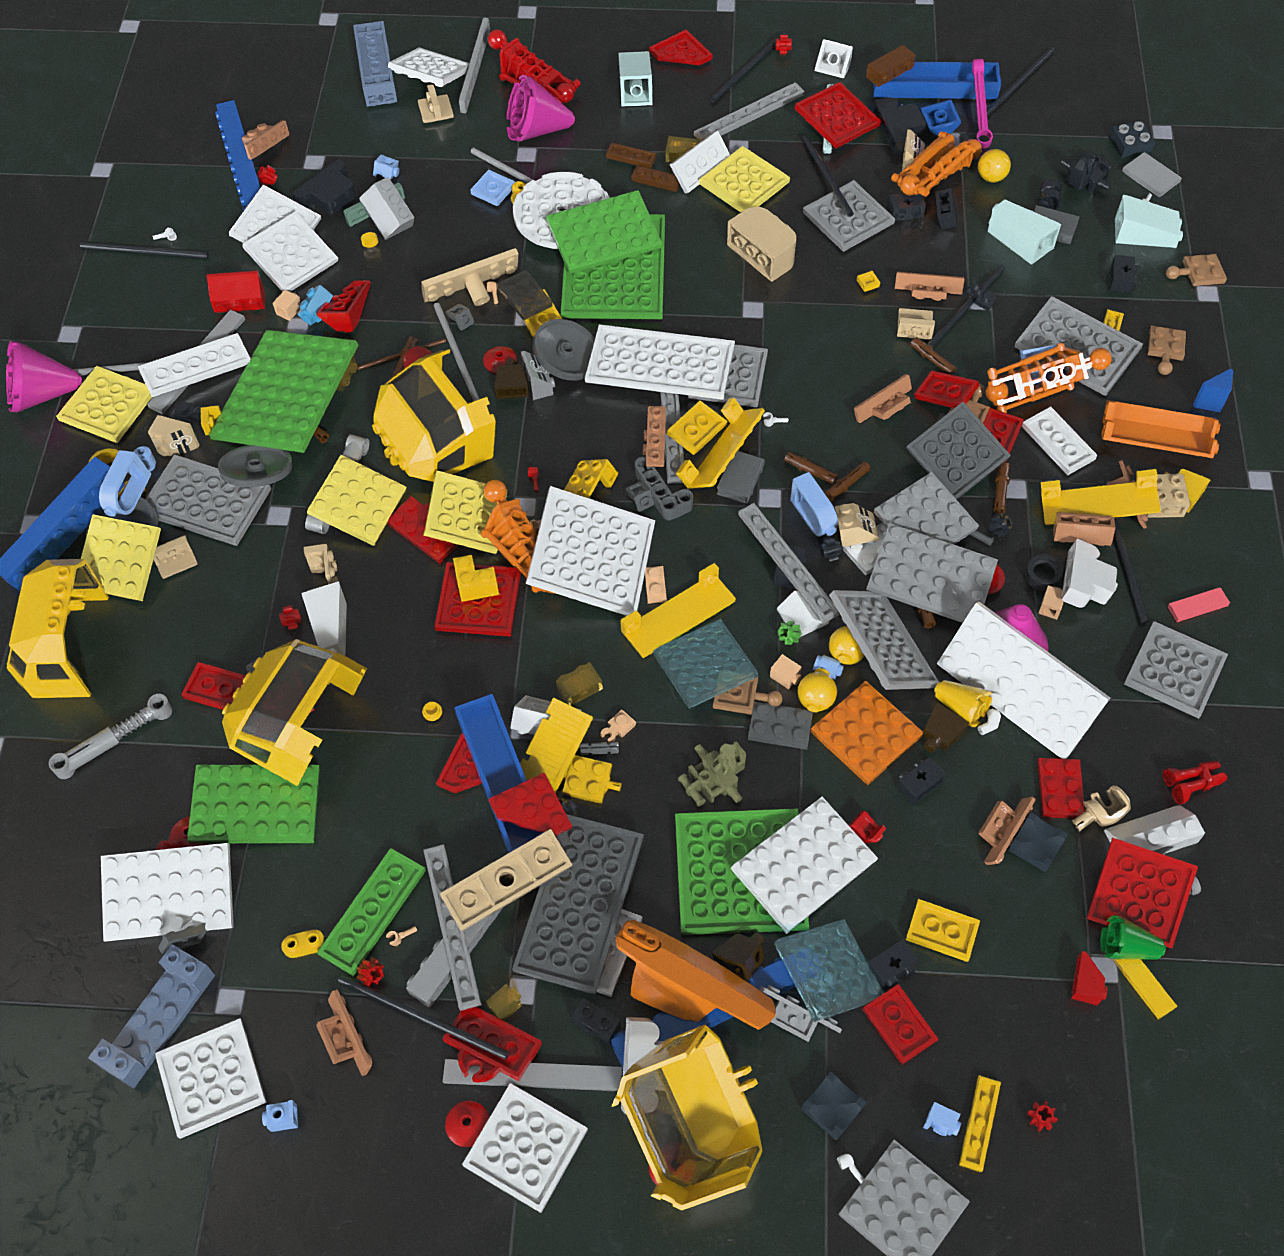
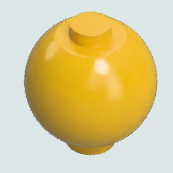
(994, 165)
(845, 647)
(817, 690)

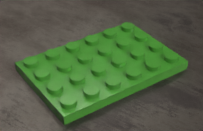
(604, 231)
(252, 805)

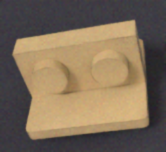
(435, 107)
(174, 557)

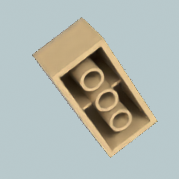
(763, 241)

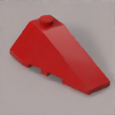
(346, 308)

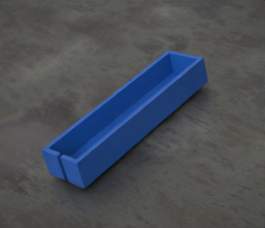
(941, 81)
(57, 525)
(493, 759)

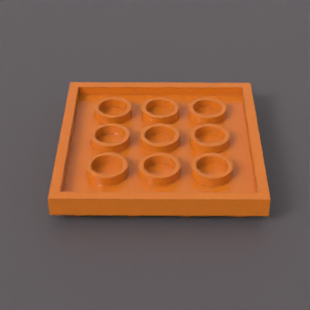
(866, 732)

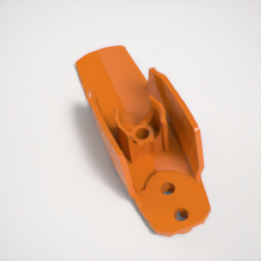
(687, 982)

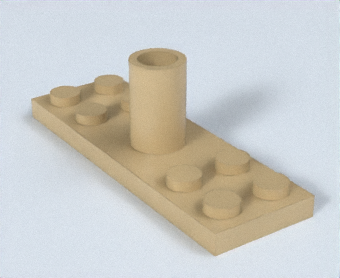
(471, 278)
(524, 868)

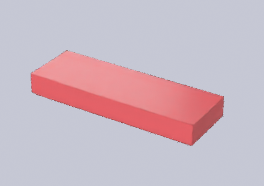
(1198, 604)

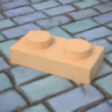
(655, 585)

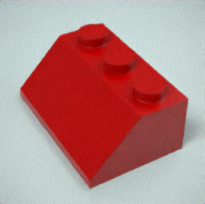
(236, 291)

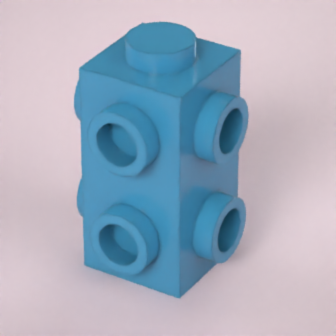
(310, 306)

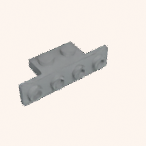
(795, 1018)

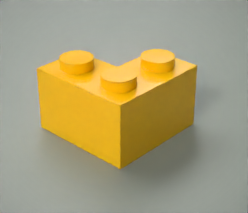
(474, 583)

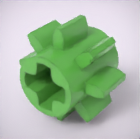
(789, 632)

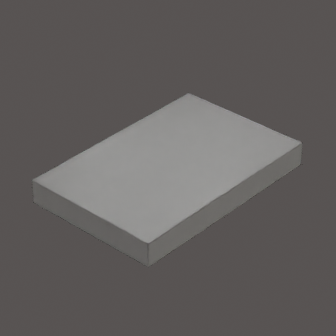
(1151, 174)

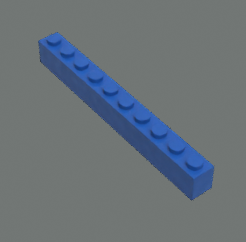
(241, 165)
(670, 1026)

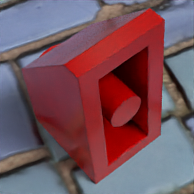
(1088, 981)

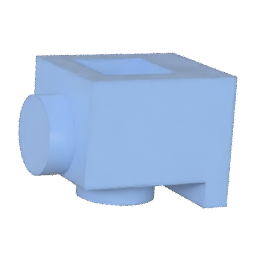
(386, 167)
(943, 1120)
(286, 1121)

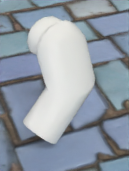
(992, 723)

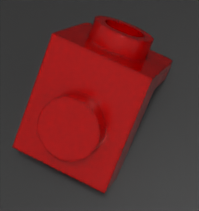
(867, 828)

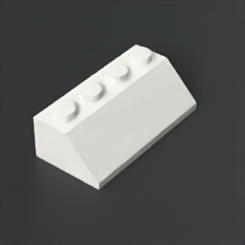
(1160, 831)

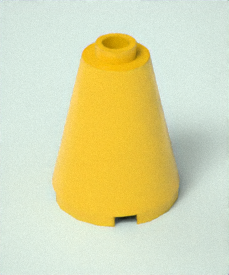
(964, 700)

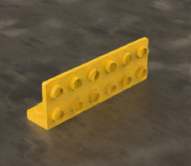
(724, 450)
(588, 474)
(1108, 500)
(678, 613)

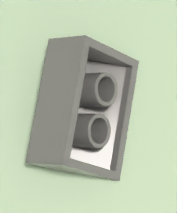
(387, 208)

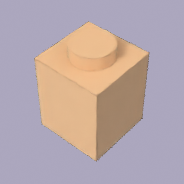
(287, 305)
(1051, 602)
(786, 672)

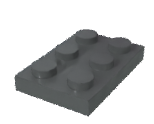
(780, 725)

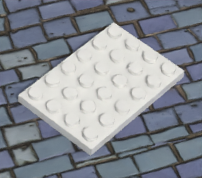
(804, 864)
(166, 891)

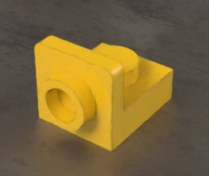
(208, 417)

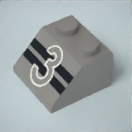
(537, 377)

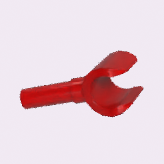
(533, 472)

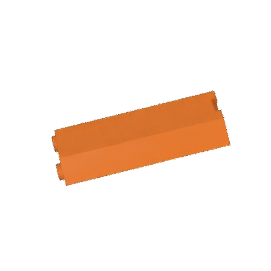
(1160, 429)

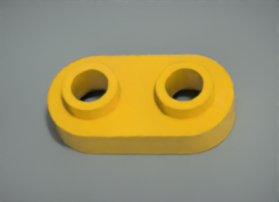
(302, 943)

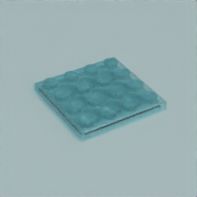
(705, 663)
(828, 970)

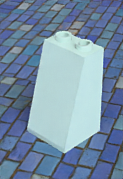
(635, 78)
(1147, 224)
(1023, 230)

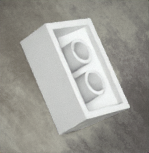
(529, 714)

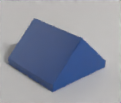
(941, 117)
(1214, 392)

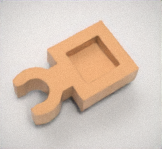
(619, 725)

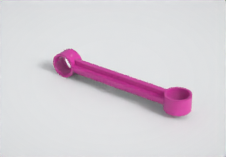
(978, 70)

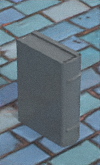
(1067, 221)
(740, 477)

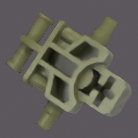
(715, 773)

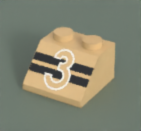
(912, 148)
(172, 436)
(856, 525)

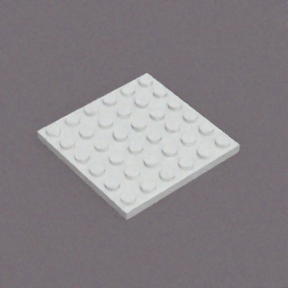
(591, 552)

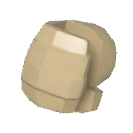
(1102, 814)

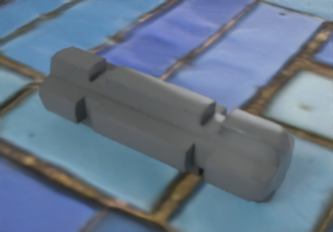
(599, 748)

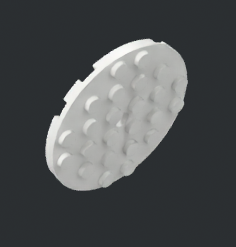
(546, 197)

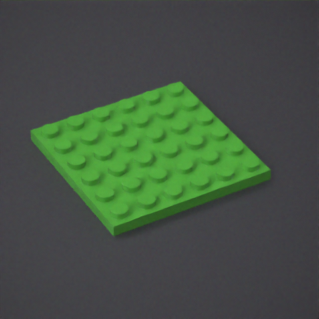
(709, 891)

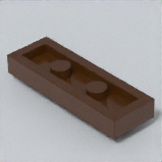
(631, 155)
(655, 178)

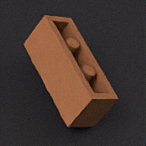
(1088, 528)

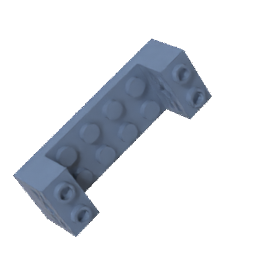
(373, 63)
(155, 1018)

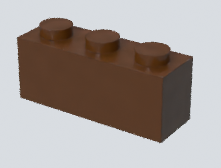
(890, 65)

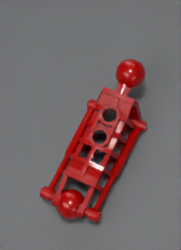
(519, 61)

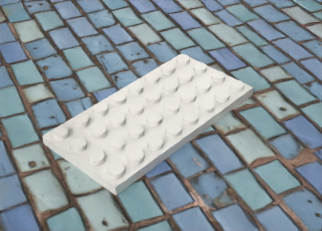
(660, 361)
(1024, 680)

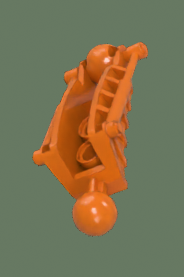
(936, 163)
(998, 391)
(510, 529)

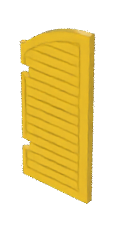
(556, 742)

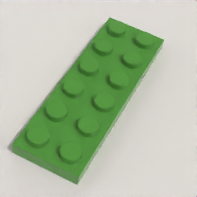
(371, 911)

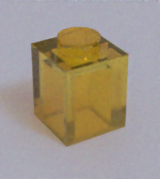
(504, 1002)

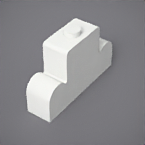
(1087, 577)
(640, 1039)

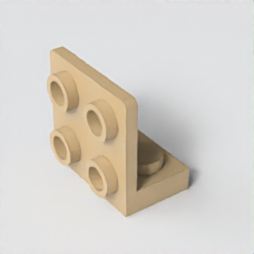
(915, 323)
(1172, 496)
(321, 560)

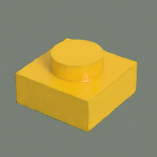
(868, 281)

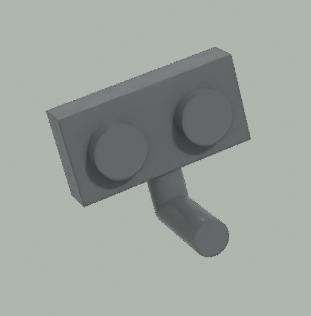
(184, 938)

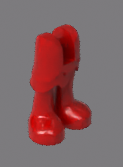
(1205, 781)

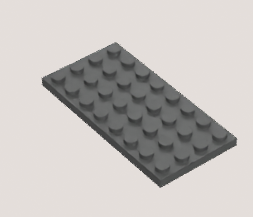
(580, 907)

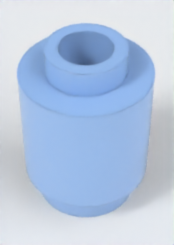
(146, 457)
(830, 664)

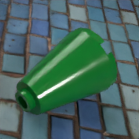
(1128, 941)

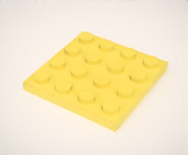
(744, 180)
(105, 404)
(356, 500)
(459, 512)
(121, 555)

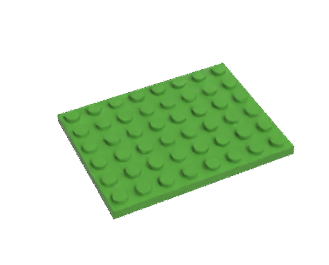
(619, 288)
(284, 391)

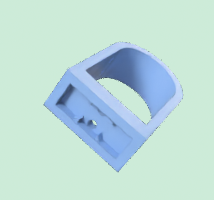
(108, 495)
(813, 505)

